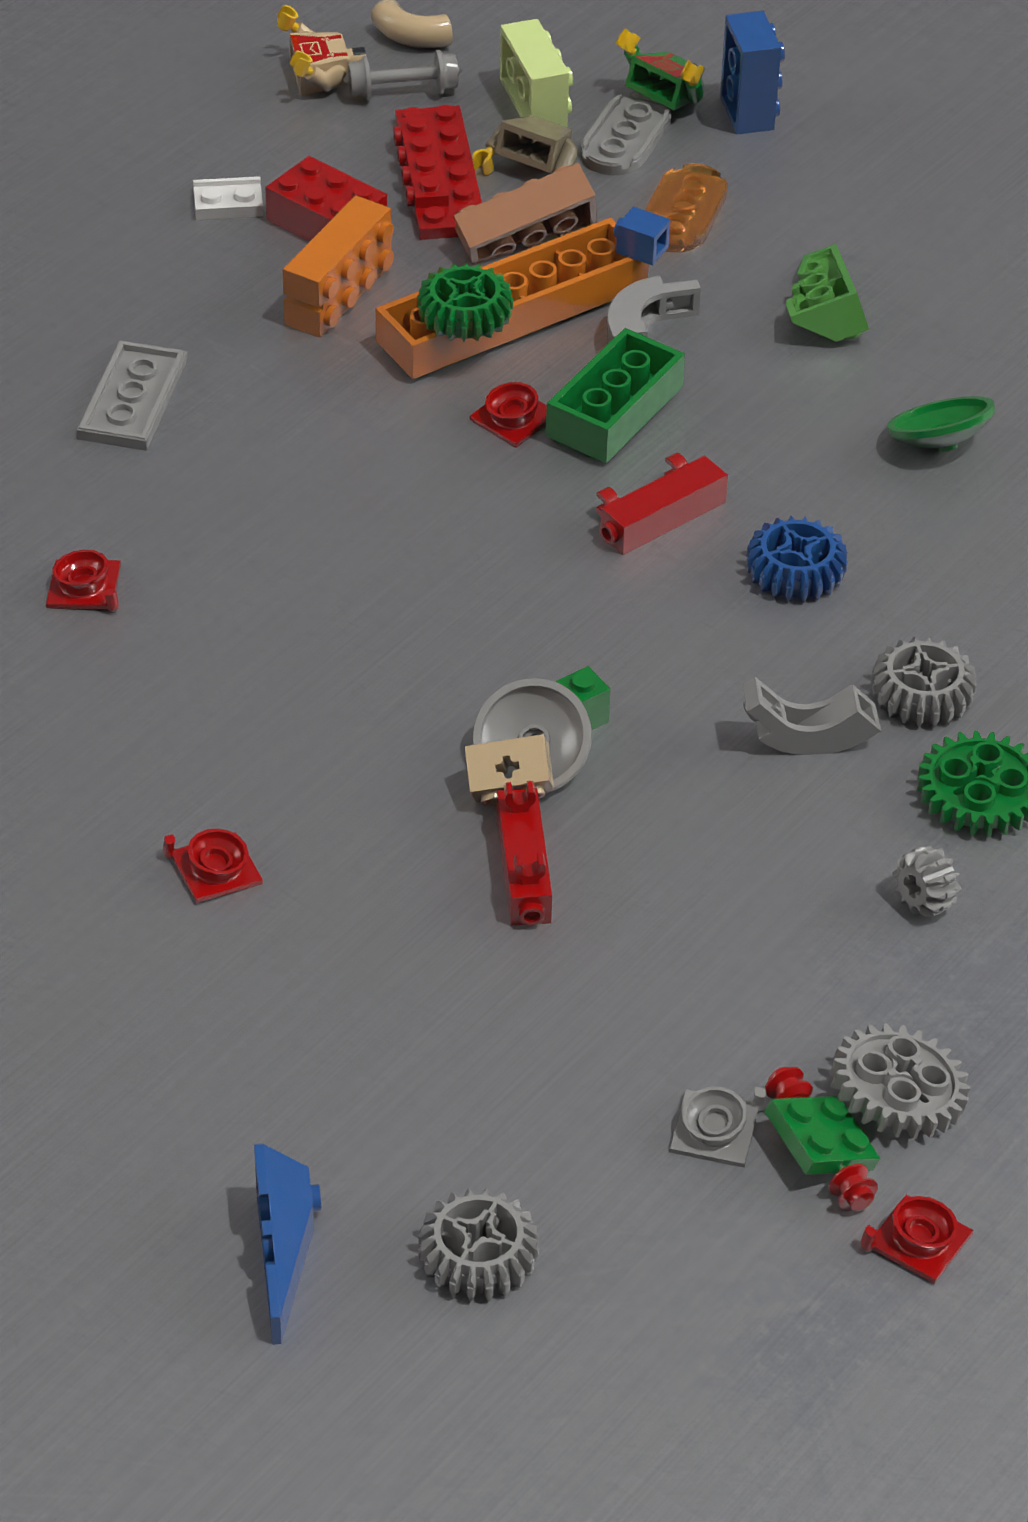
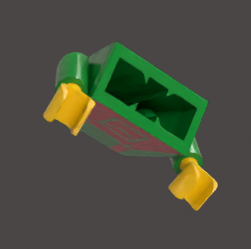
(661, 74)

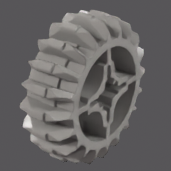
(923, 682)
(476, 1233)

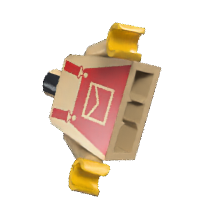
(316, 57)

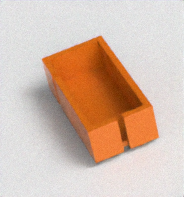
(337, 266)

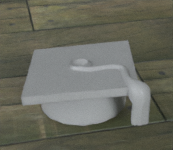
(717, 1125)

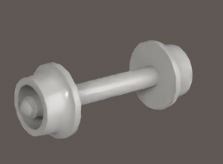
(445, 72)

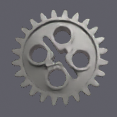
(900, 1080)

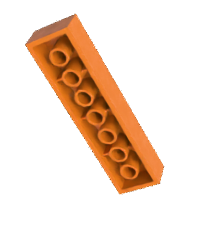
(546, 287)

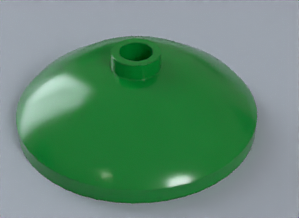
(942, 422)

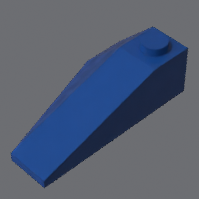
(286, 1228)

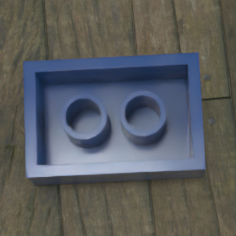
(751, 72)

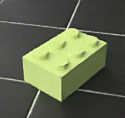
(534, 72)

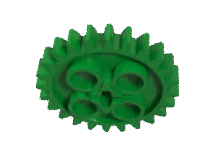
(976, 783)

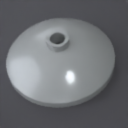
(539, 708)

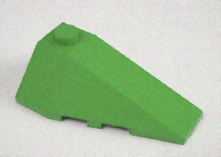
(826, 297)

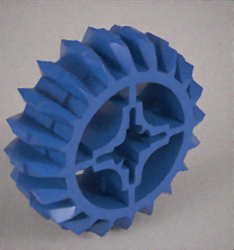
(797, 559)

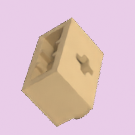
(490, 762)

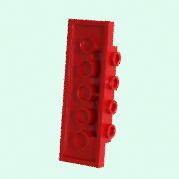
(435, 167)

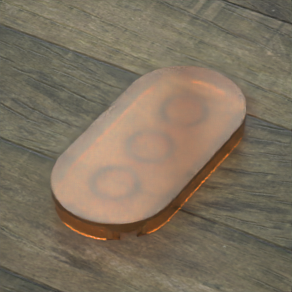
(691, 202)

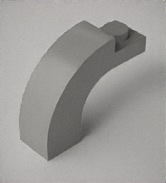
(651, 302)
(814, 727)

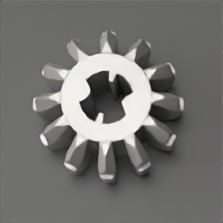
(927, 881)

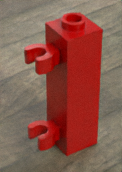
(661, 505)
(524, 855)

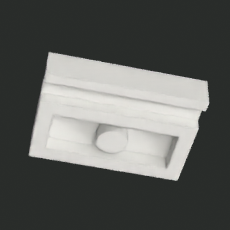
(228, 198)

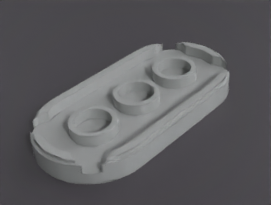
(624, 134)

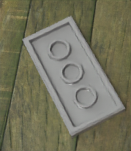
(132, 395)

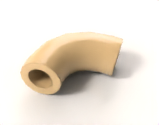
(410, 28)

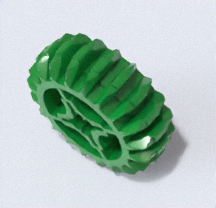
(465, 302)

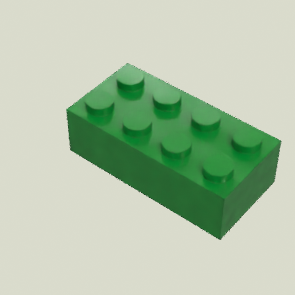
(615, 395)

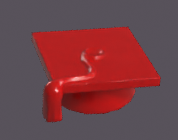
(511, 413)
(84, 582)
(213, 864)
(919, 1236)

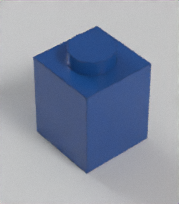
(642, 235)

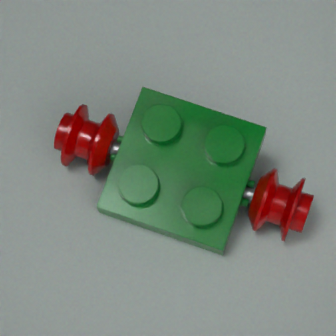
(822, 1137)

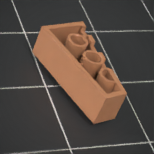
(527, 214)

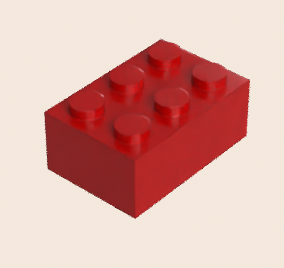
(312, 196)

